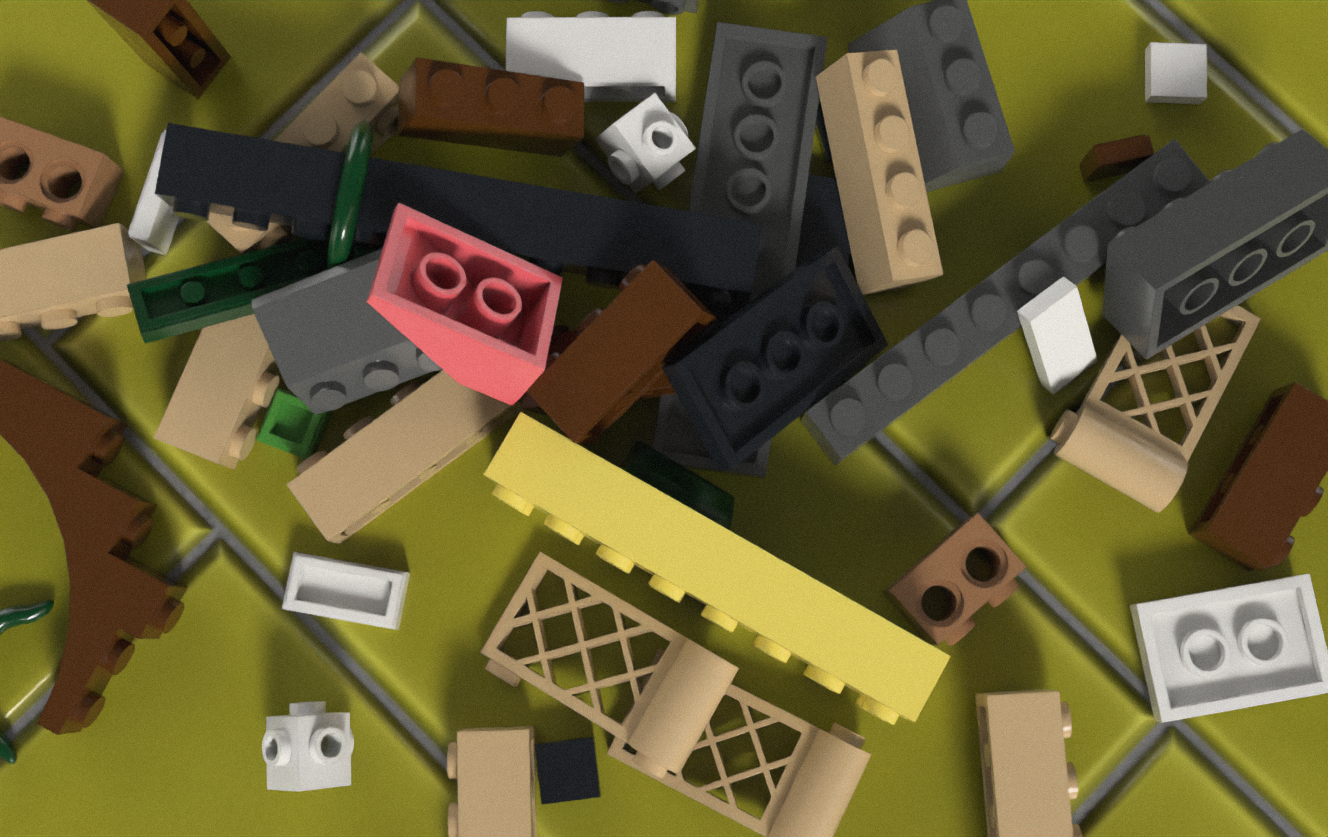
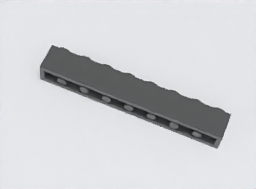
(989, 310)

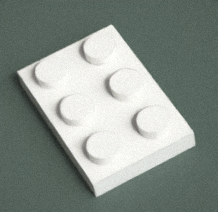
(1232, 648)

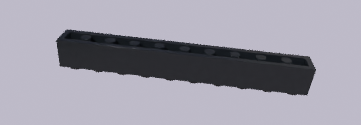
(546, 226)

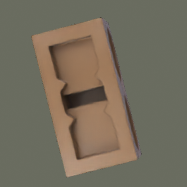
(52, 169)
(946, 570)

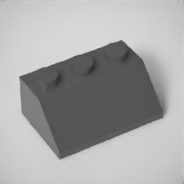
(947, 91)
(333, 341)

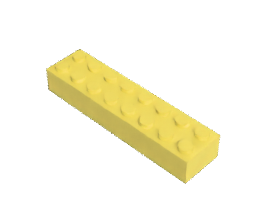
(717, 568)

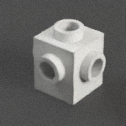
(646, 145)
(308, 748)

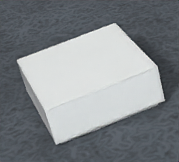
(1175, 73)

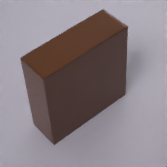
(1115, 157)

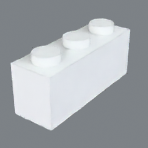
(612, 55)

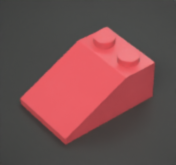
(466, 304)

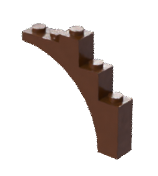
(100, 525)

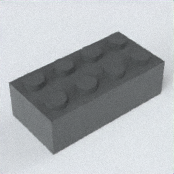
(1218, 245)

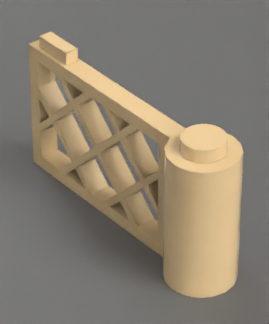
(1135, 454)
(673, 703)
(812, 788)

